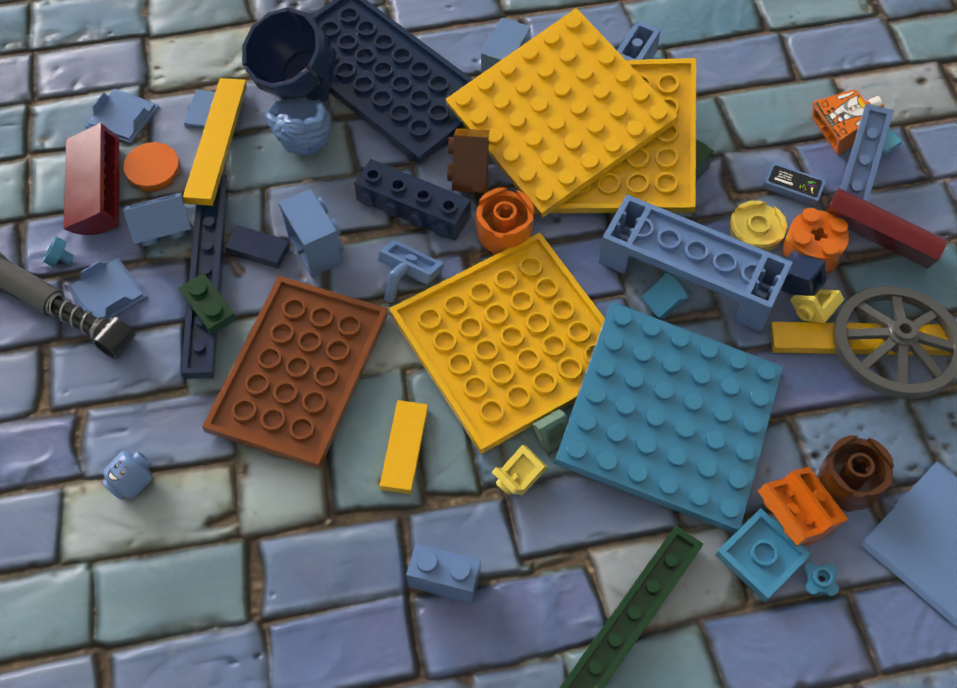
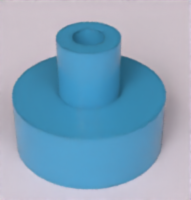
(56, 252)

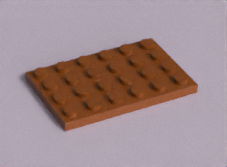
(297, 372)

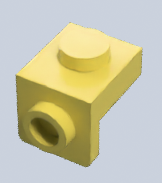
(817, 307)
(520, 472)

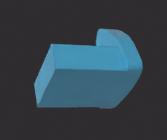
(666, 295)

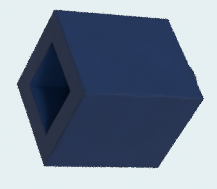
(805, 275)

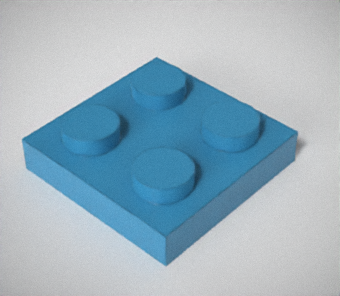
(762, 555)

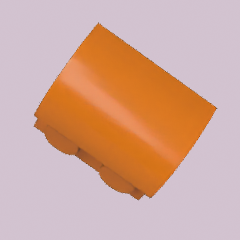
(803, 506)

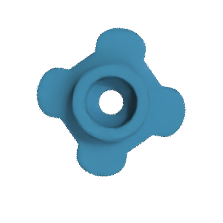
(816, 587)

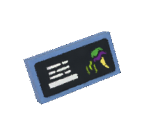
(794, 184)

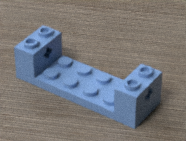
(696, 255)

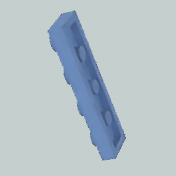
(867, 151)

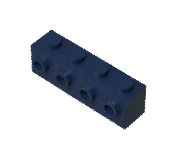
(413, 199)

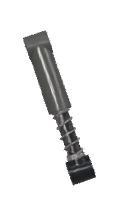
(107, 335)

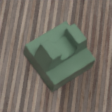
(550, 430)

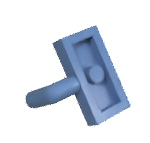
(407, 261)

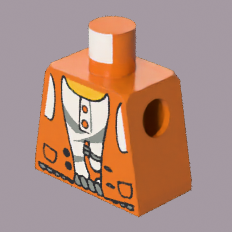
(840, 117)

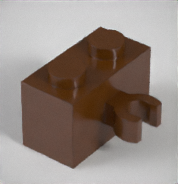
(470, 160)

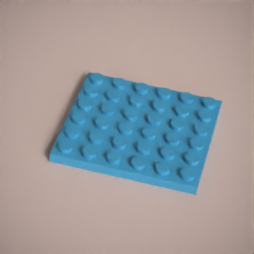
(671, 417)

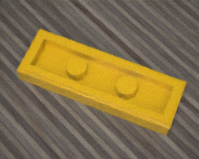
(404, 447)

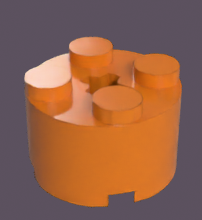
(504, 219)
(817, 236)

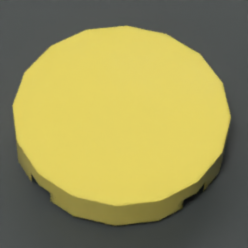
(758, 225)

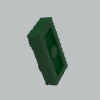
(207, 303)

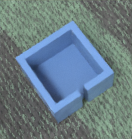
(312, 232)

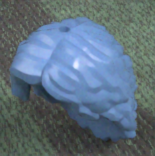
(300, 124)

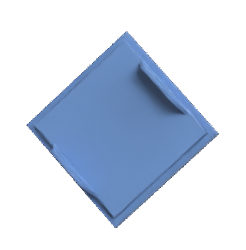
(122, 114)
(106, 289)

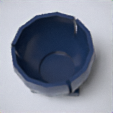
(289, 55)

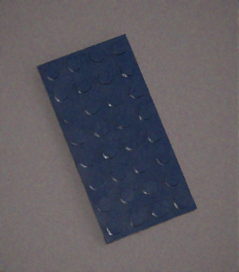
(391, 77)

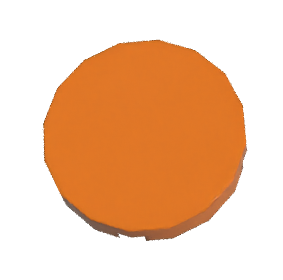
(151, 166)

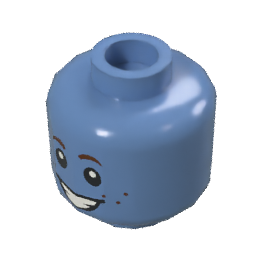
(127, 474)

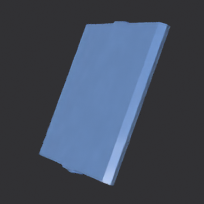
(921, 540)

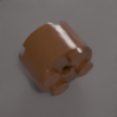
(856, 472)

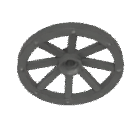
(899, 337)

